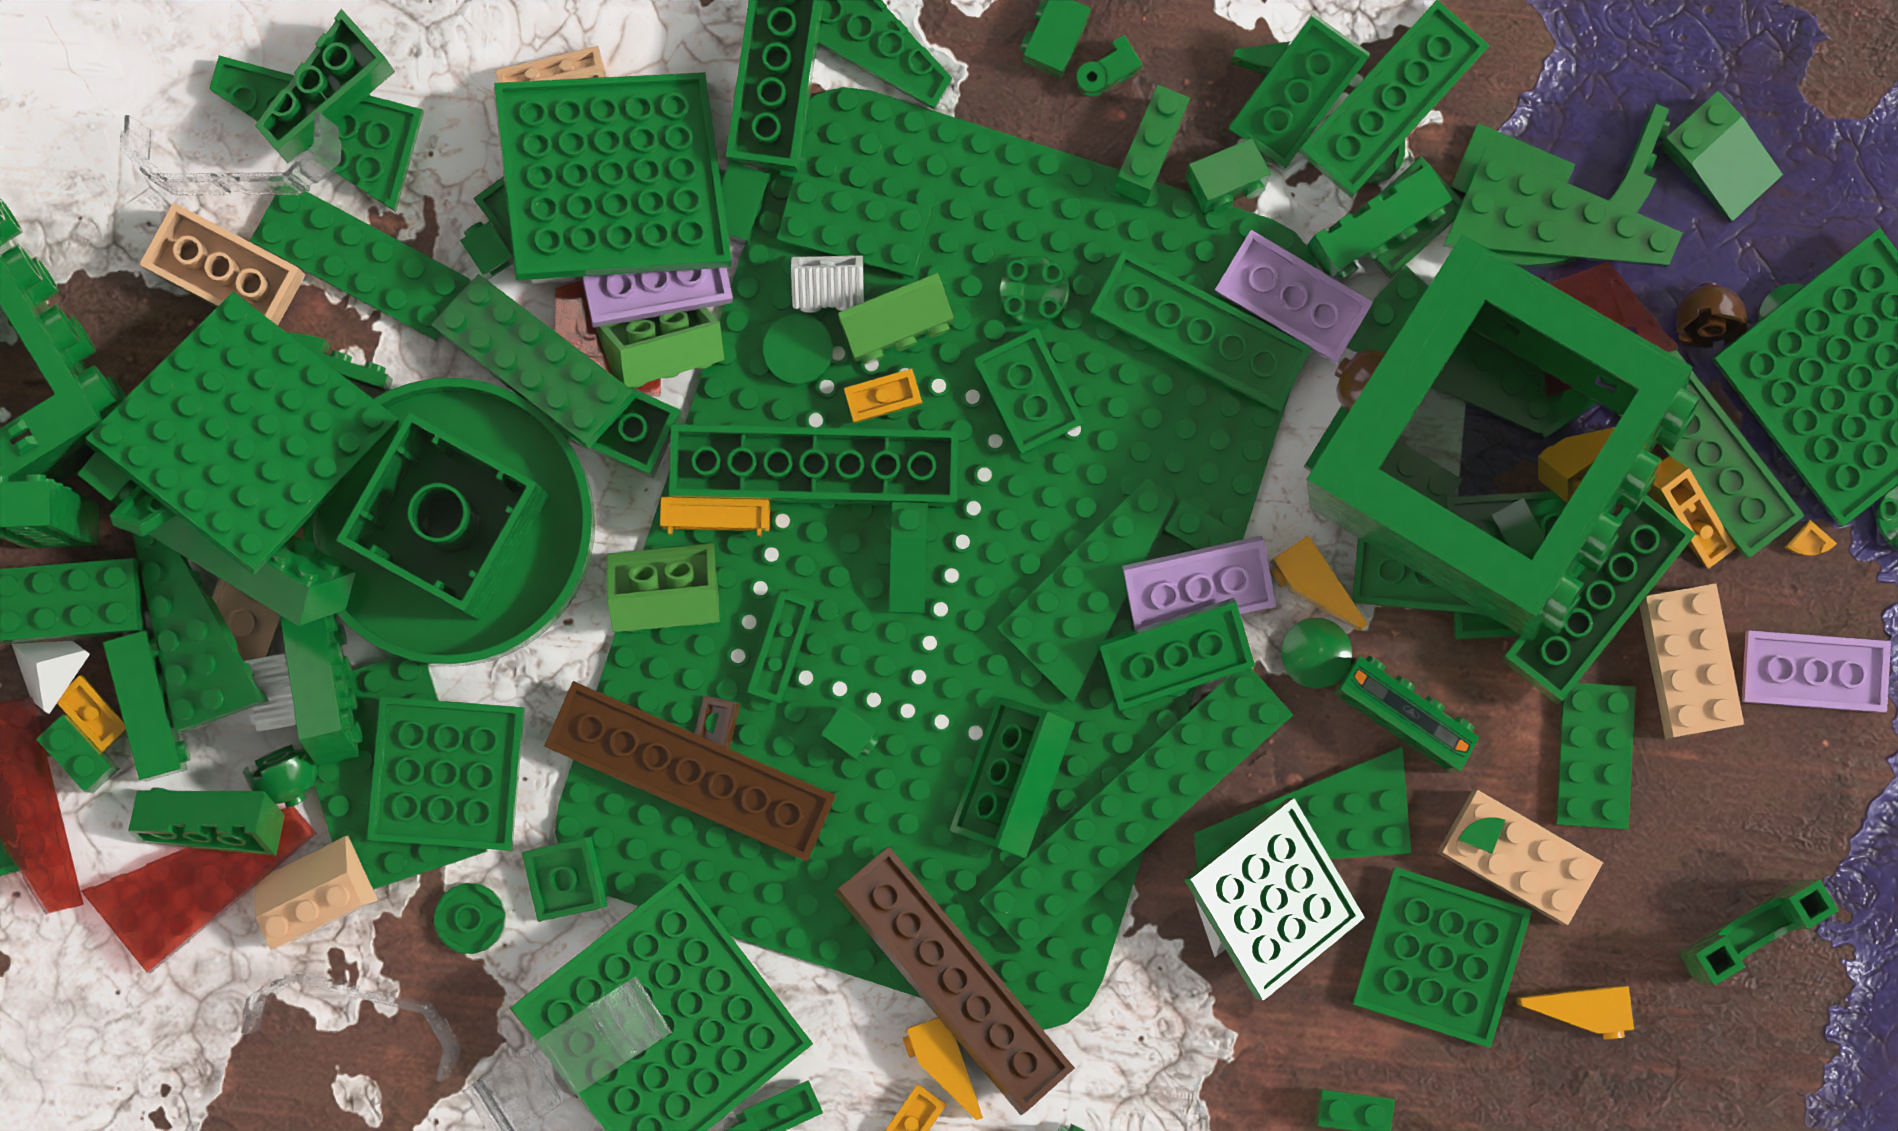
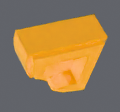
(1810, 541)

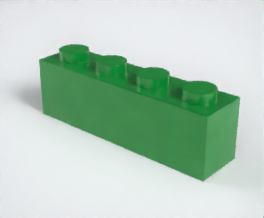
(145, 706)

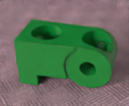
(1101, 76)

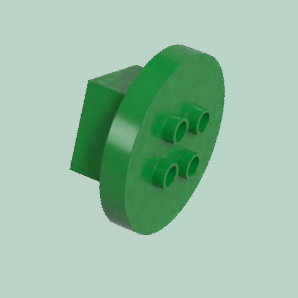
(460, 525)

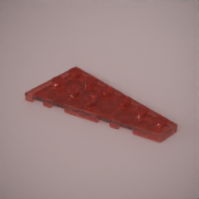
(31, 811)
(182, 893)

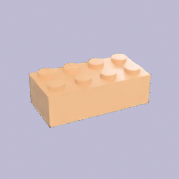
(216, 262)
(1691, 661)
(1526, 860)

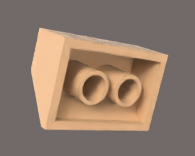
(311, 893)

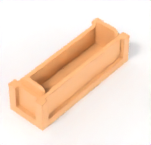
(571, 65)

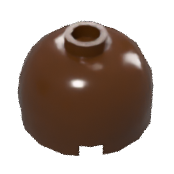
(1710, 315)
(1355, 375)

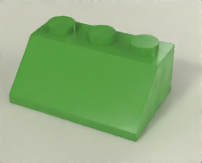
(896, 319)
(661, 346)
(662, 588)

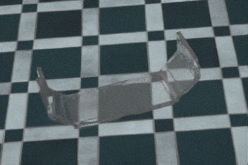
(308, 169)
(451, 1046)
(567, 1059)

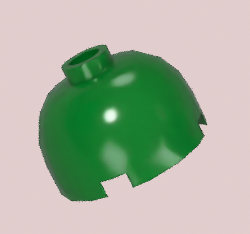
(283, 775)

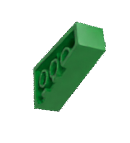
(330, 82)
(1380, 222)
(208, 820)

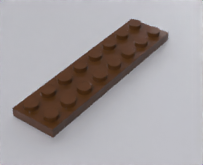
(690, 771)
(954, 981)

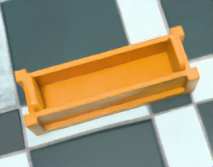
(715, 514)

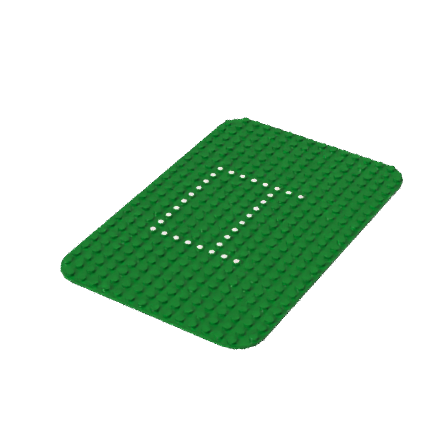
(1017, 517)

